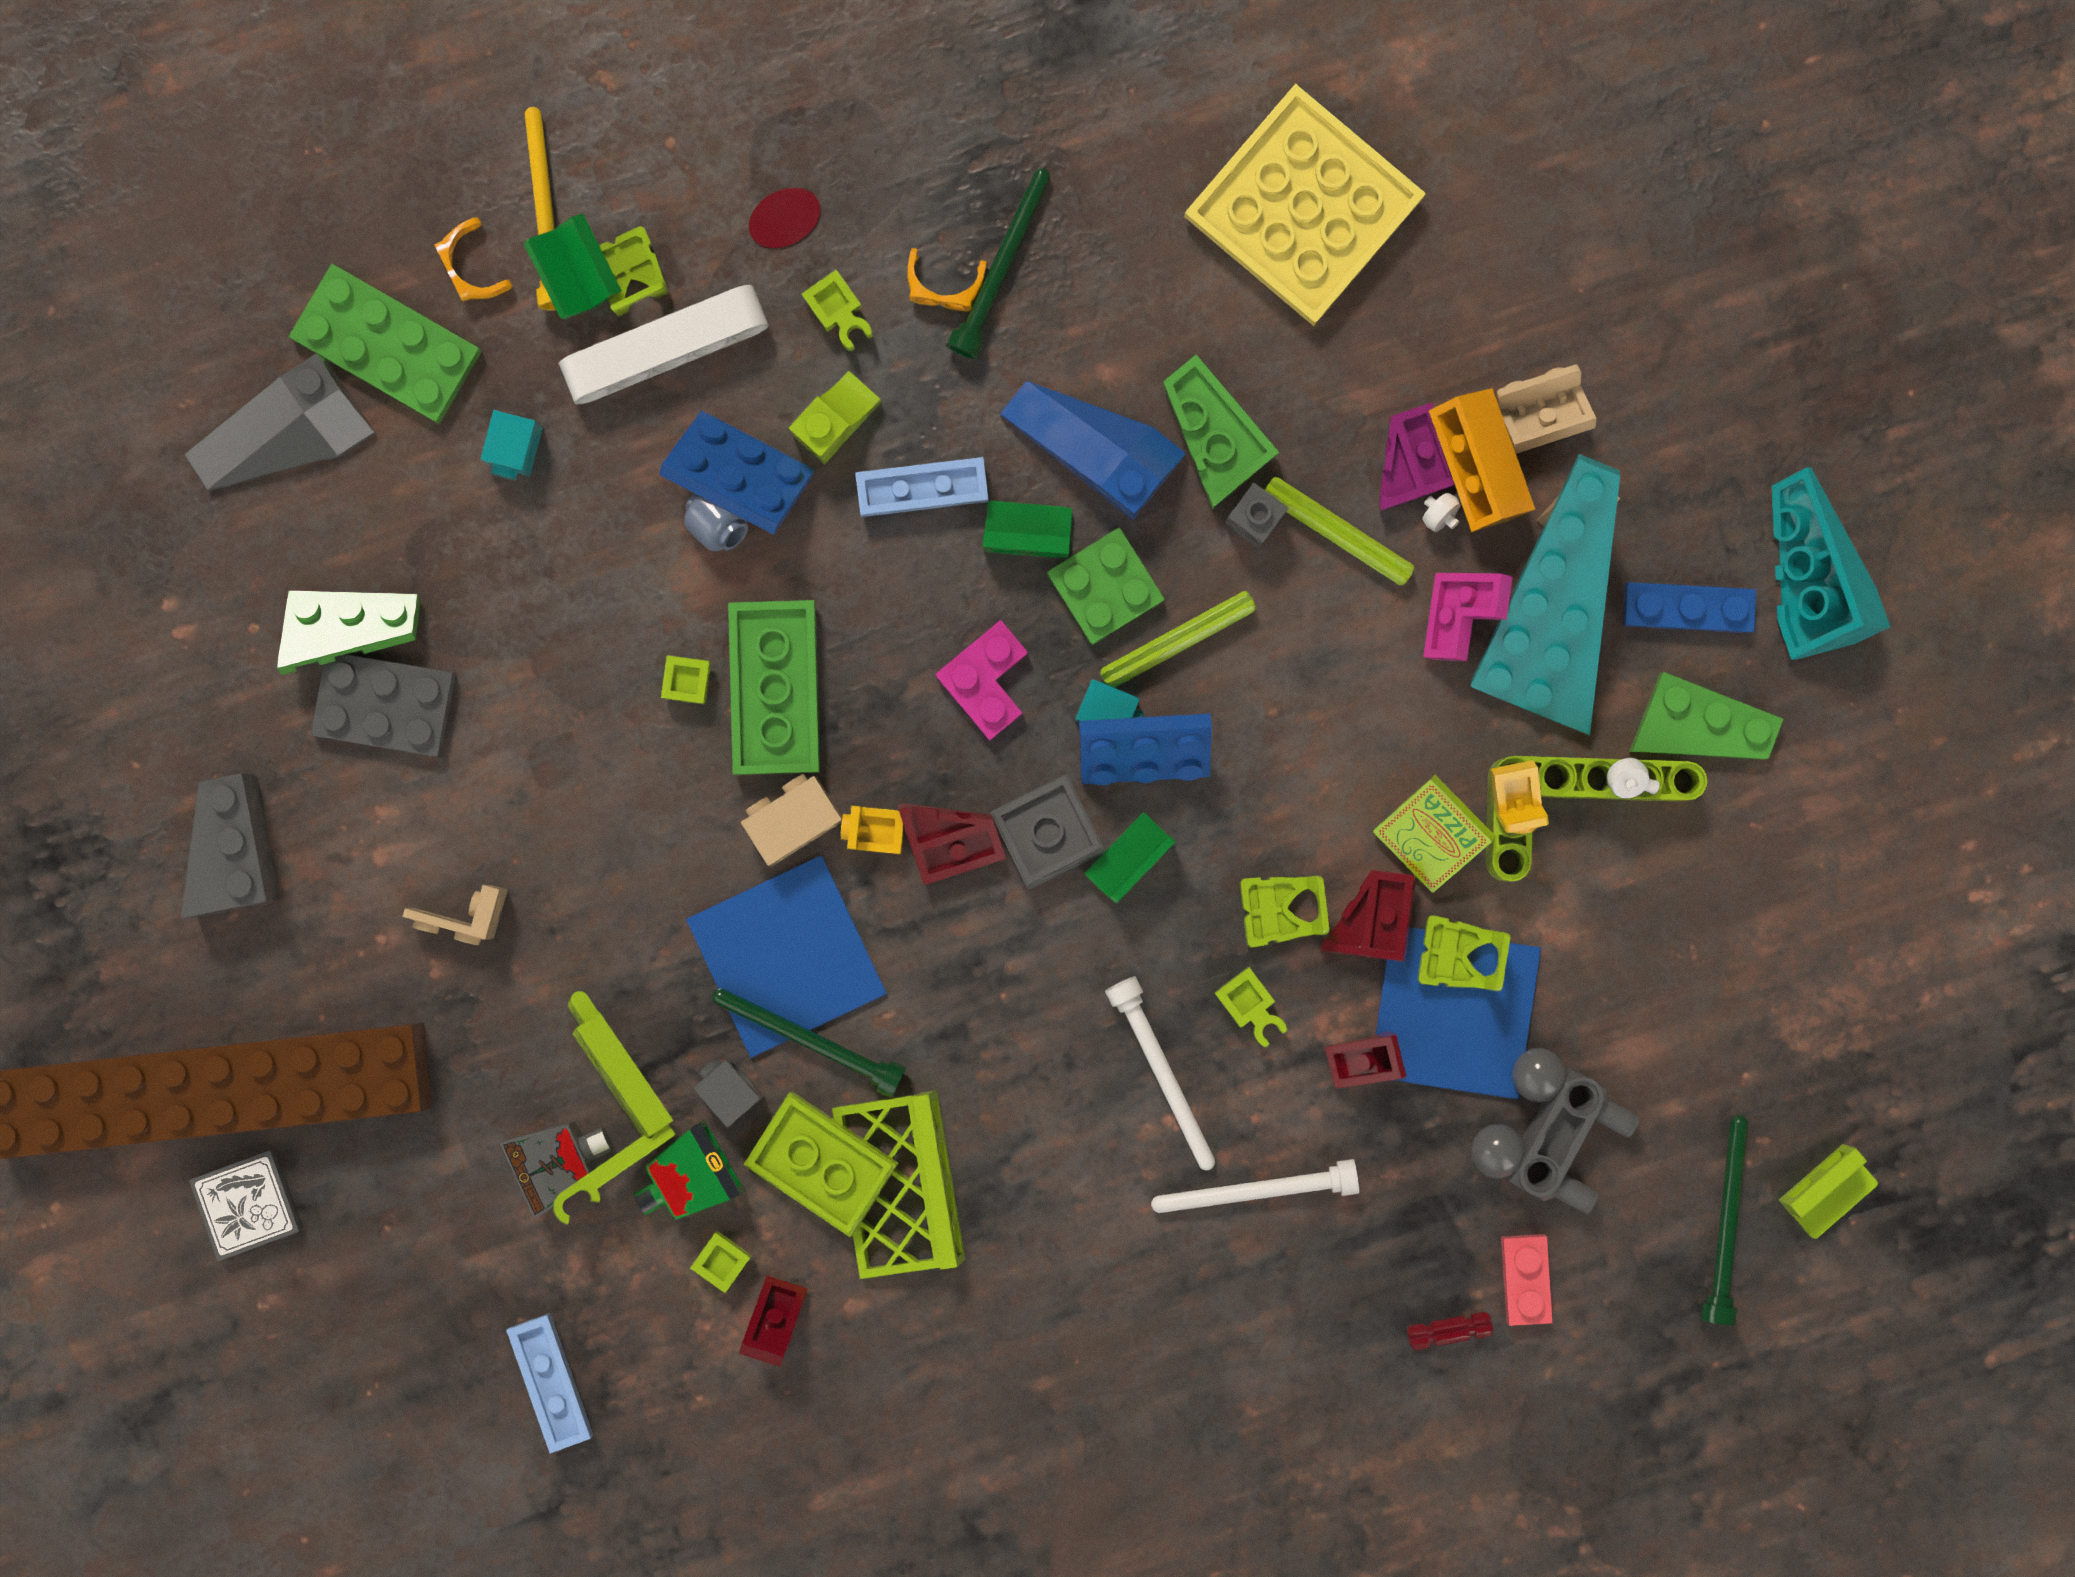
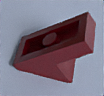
(1366, 1060)
(773, 1321)

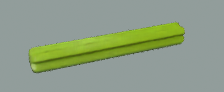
(1341, 532)
(1178, 639)

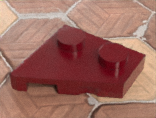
(949, 840)
(1377, 919)

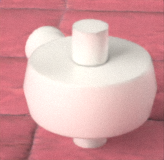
(1442, 511)
(1630, 778)

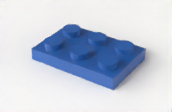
(736, 472)
(1145, 749)

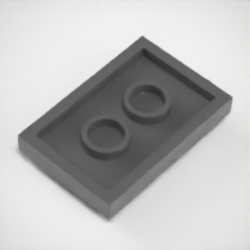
(384, 704)

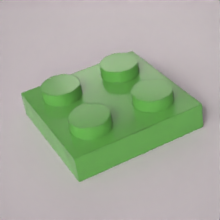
(1105, 586)

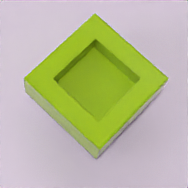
(686, 679)
(721, 1261)

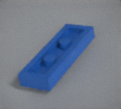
(1689, 607)

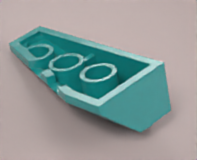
(1823, 582)

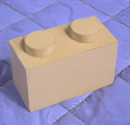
(791, 820)

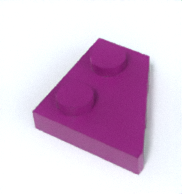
(1412, 459)

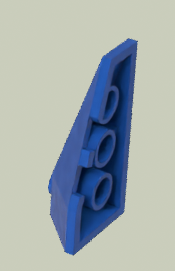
(1103, 449)

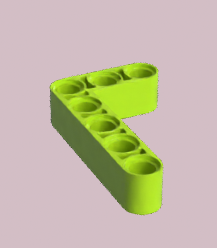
(1576, 786)

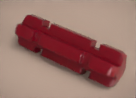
(1450, 1331)

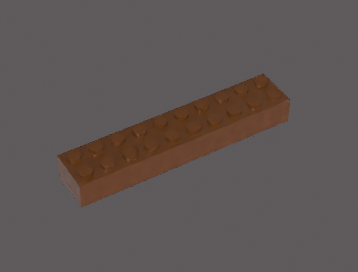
(213, 1090)

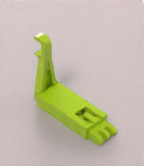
(630, 1091)

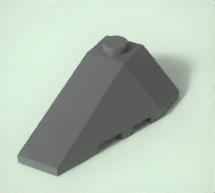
(289, 424)

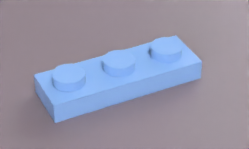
(922, 487)
(550, 1383)

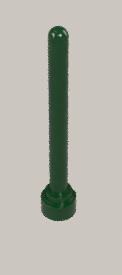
(967, 338)
(883, 1075)
(1719, 1304)

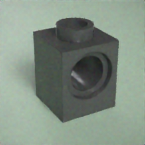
(1256, 515)
(727, 1090)

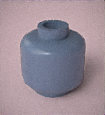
(713, 525)

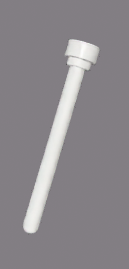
(1128, 999)
(1339, 1178)

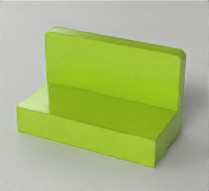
(1829, 1191)

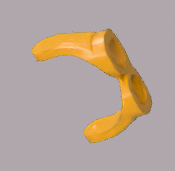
(445, 249)
(959, 302)

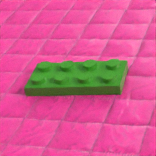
(385, 343)
(774, 687)

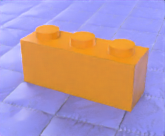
(1481, 459)

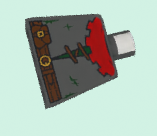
(552, 1161)

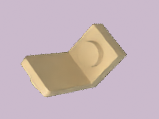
(484, 908)

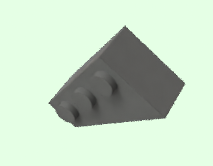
(229, 849)

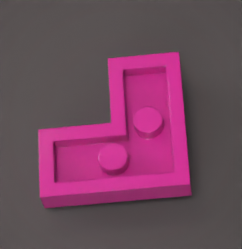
(1454, 605)
(973, 679)

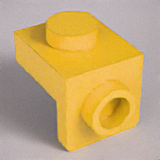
(1518, 797)
(873, 830)

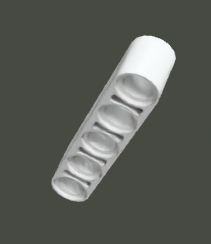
(663, 344)

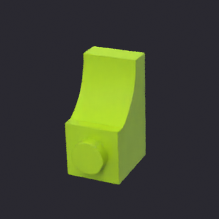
(834, 417)

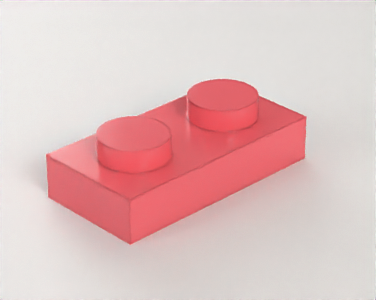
(1526, 1279)

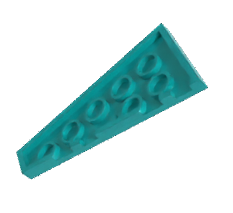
(1554, 622)

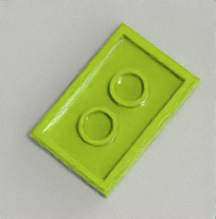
(821, 1164)

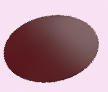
(784, 217)

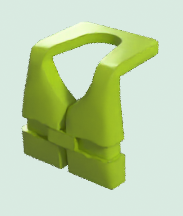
(633, 260)
(1268, 909)
(1448, 950)

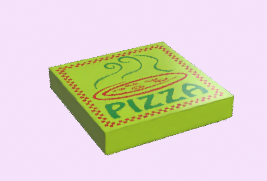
(1434, 833)

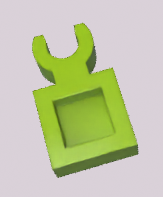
(835, 305)
(1247, 1001)

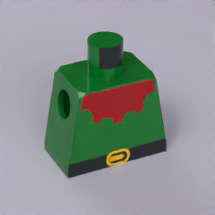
(689, 1175)

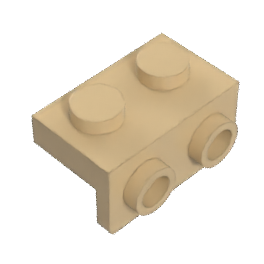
(1545, 408)

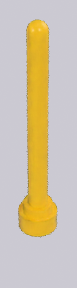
(541, 187)

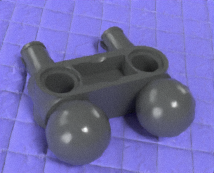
(1553, 1132)

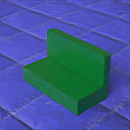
(572, 267)
(1027, 529)
(1129, 857)

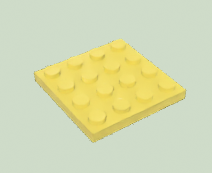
(1304, 204)

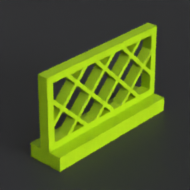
(935, 1187)

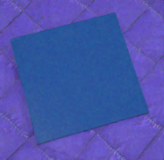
(788, 952)
(1460, 1033)

